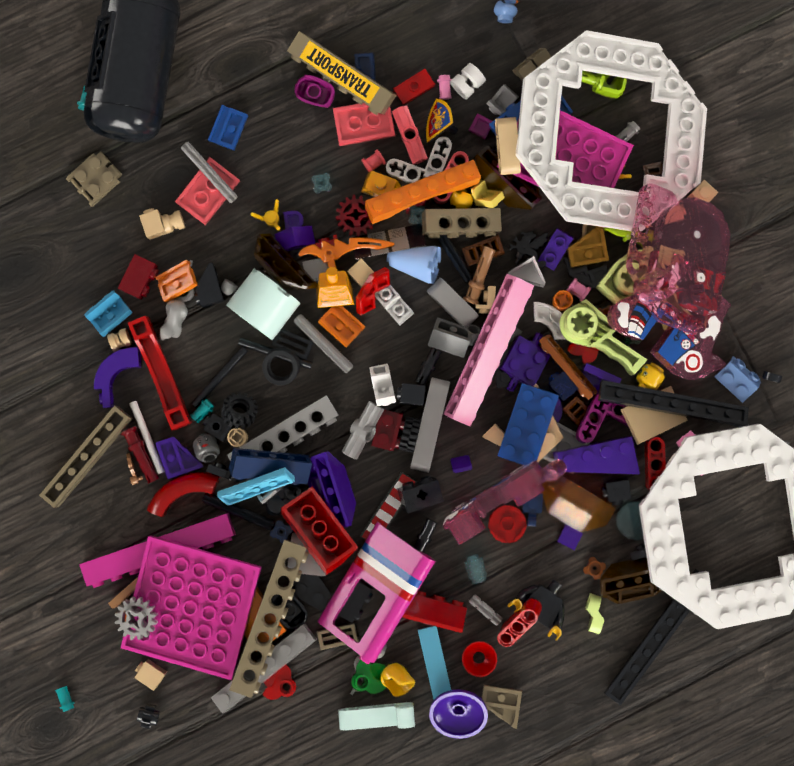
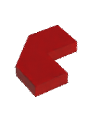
(366, 297)

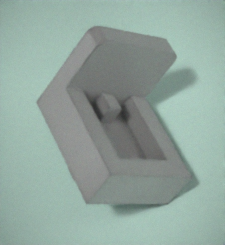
(502, 100)

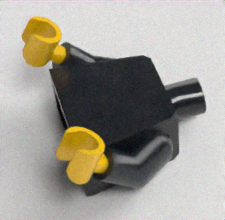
(552, 606)

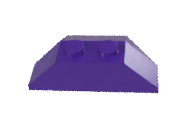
(333, 485)

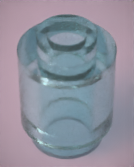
(475, 569)

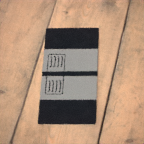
(403, 238)

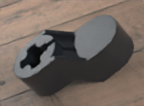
(275, 503)

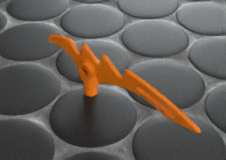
(330, 253)

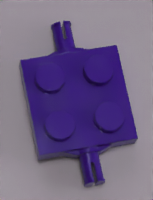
(524, 361)

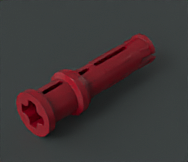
(137, 446)

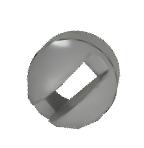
(228, 287)

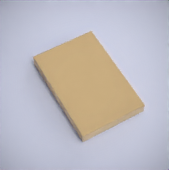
(649, 423)

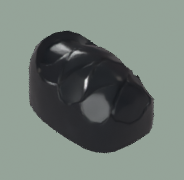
(296, 613)

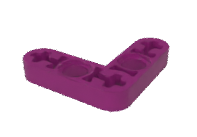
(607, 409)

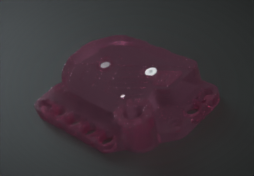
(680, 258)

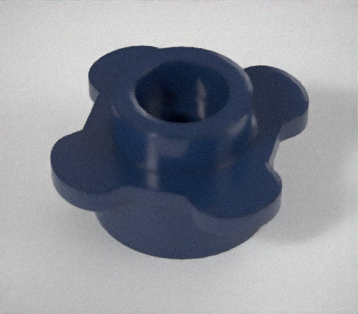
(276, 532)

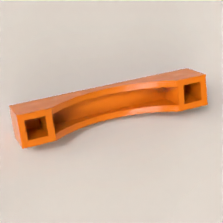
(444, 182)

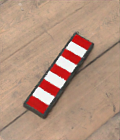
(389, 507)

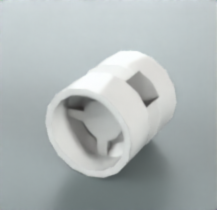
(472, 76)

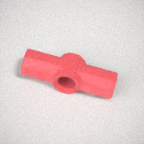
(414, 146)

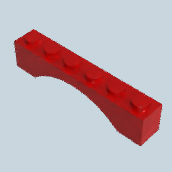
(160, 371)

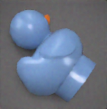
(506, 10)

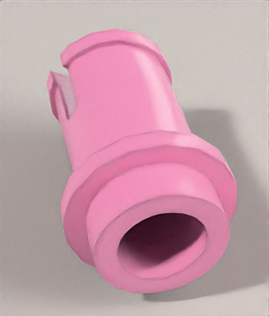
(444, 87)

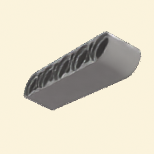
(430, 424)

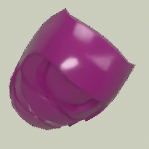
(314, 91)

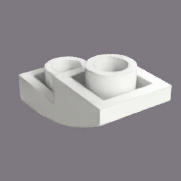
(394, 304)

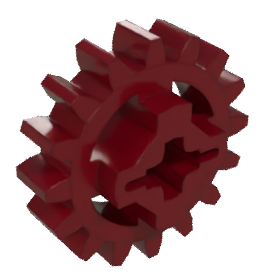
(347, 216)

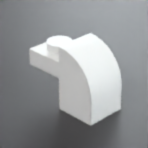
(382, 385)

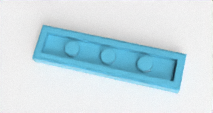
(256, 486)
(434, 660)

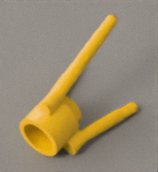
(271, 217)

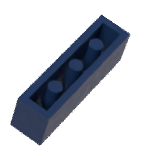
(255, 463)

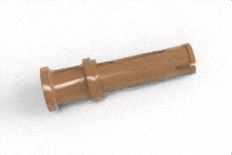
(477, 284)

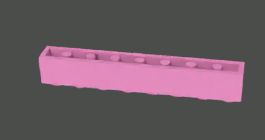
(488, 349)

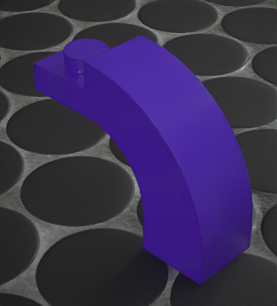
(110, 368)

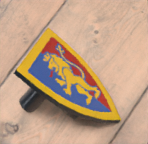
(439, 120)

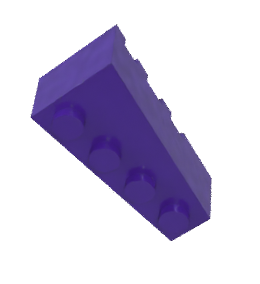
(607, 456)

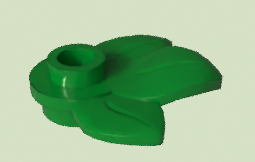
(370, 674)

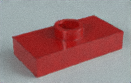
(414, 87)

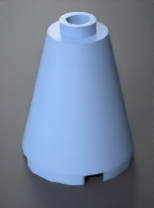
(417, 262)

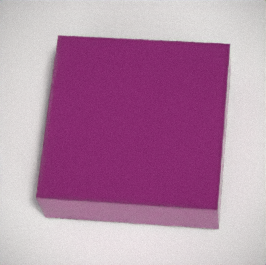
(480, 126)

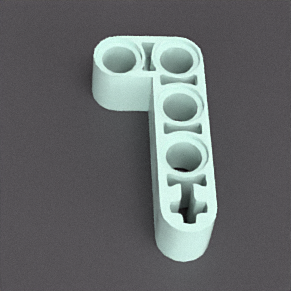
(377, 716)

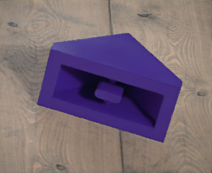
(296, 237)

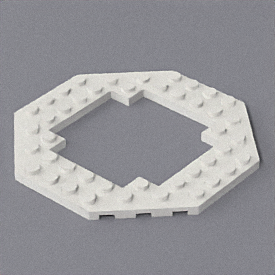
(540, 123)
(665, 535)

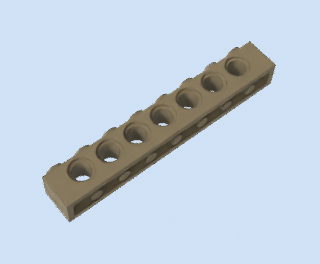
(240, 683)

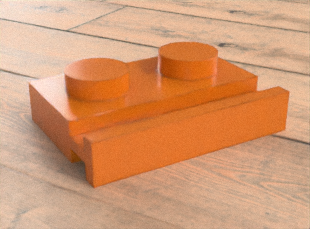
(176, 281)
(341, 324)

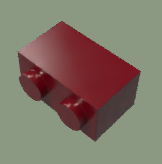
(138, 277)

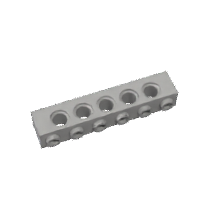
(289, 425)

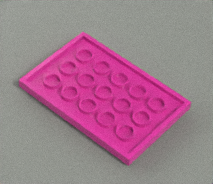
(595, 153)

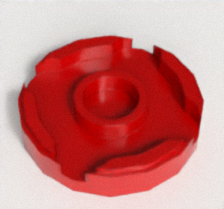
(507, 524)

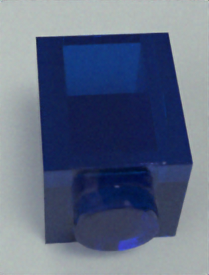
(562, 385)

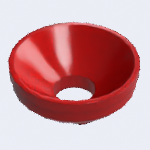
(479, 669)

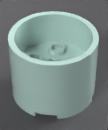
(263, 304)

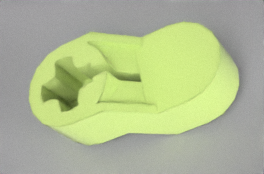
(596, 620)

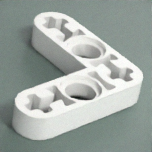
(429, 170)

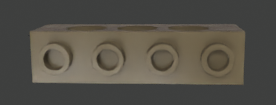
(490, 216)

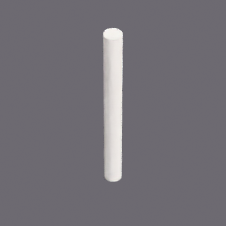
(147, 437)

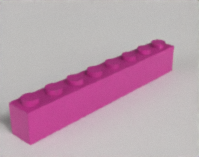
(130, 558)

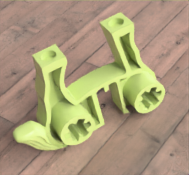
(590, 328)

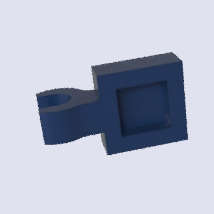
(532, 507)

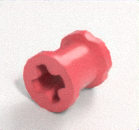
(373, 161)

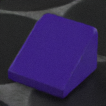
(461, 464)

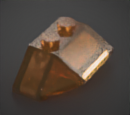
(575, 505)

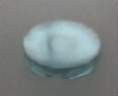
(629, 521)

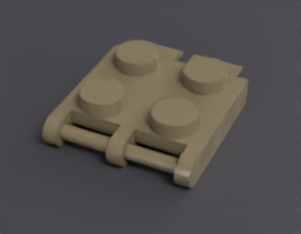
(95, 177)

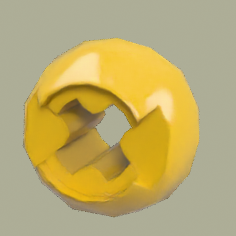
(461, 199)

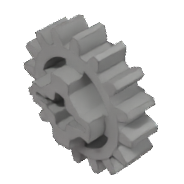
(131, 610)

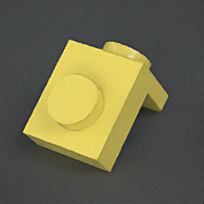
(485, 197)

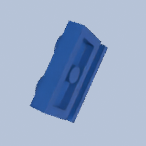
(228, 127)

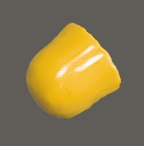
(401, 682)

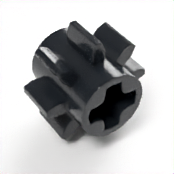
(148, 716)

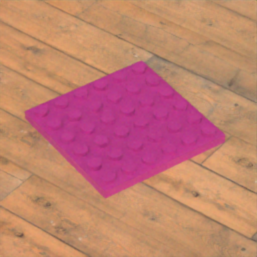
(199, 604)

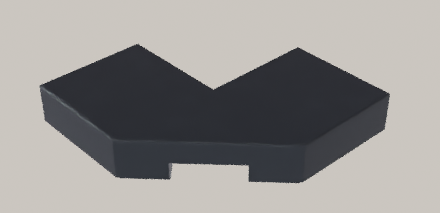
(587, 277)

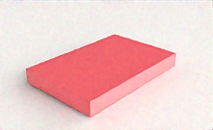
(360, 125)
(202, 197)

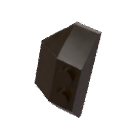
(516, 191)
(281, 264)
(627, 582)

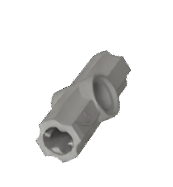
(362, 430)

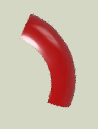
(180, 486)

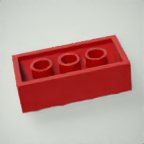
(319, 530)
(437, 612)

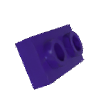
(556, 248)

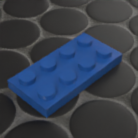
(528, 424)

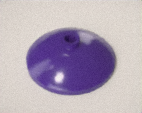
(458, 714)

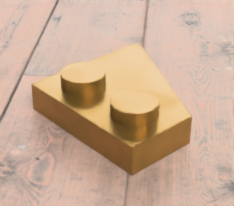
(589, 249)

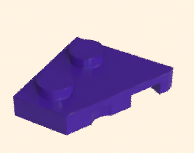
(176, 458)

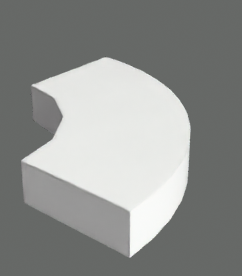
(550, 317)

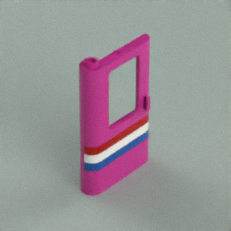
(393, 570)

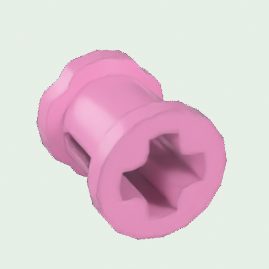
(578, 289)

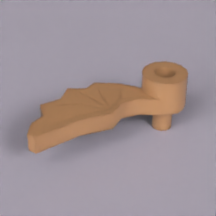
(134, 480)

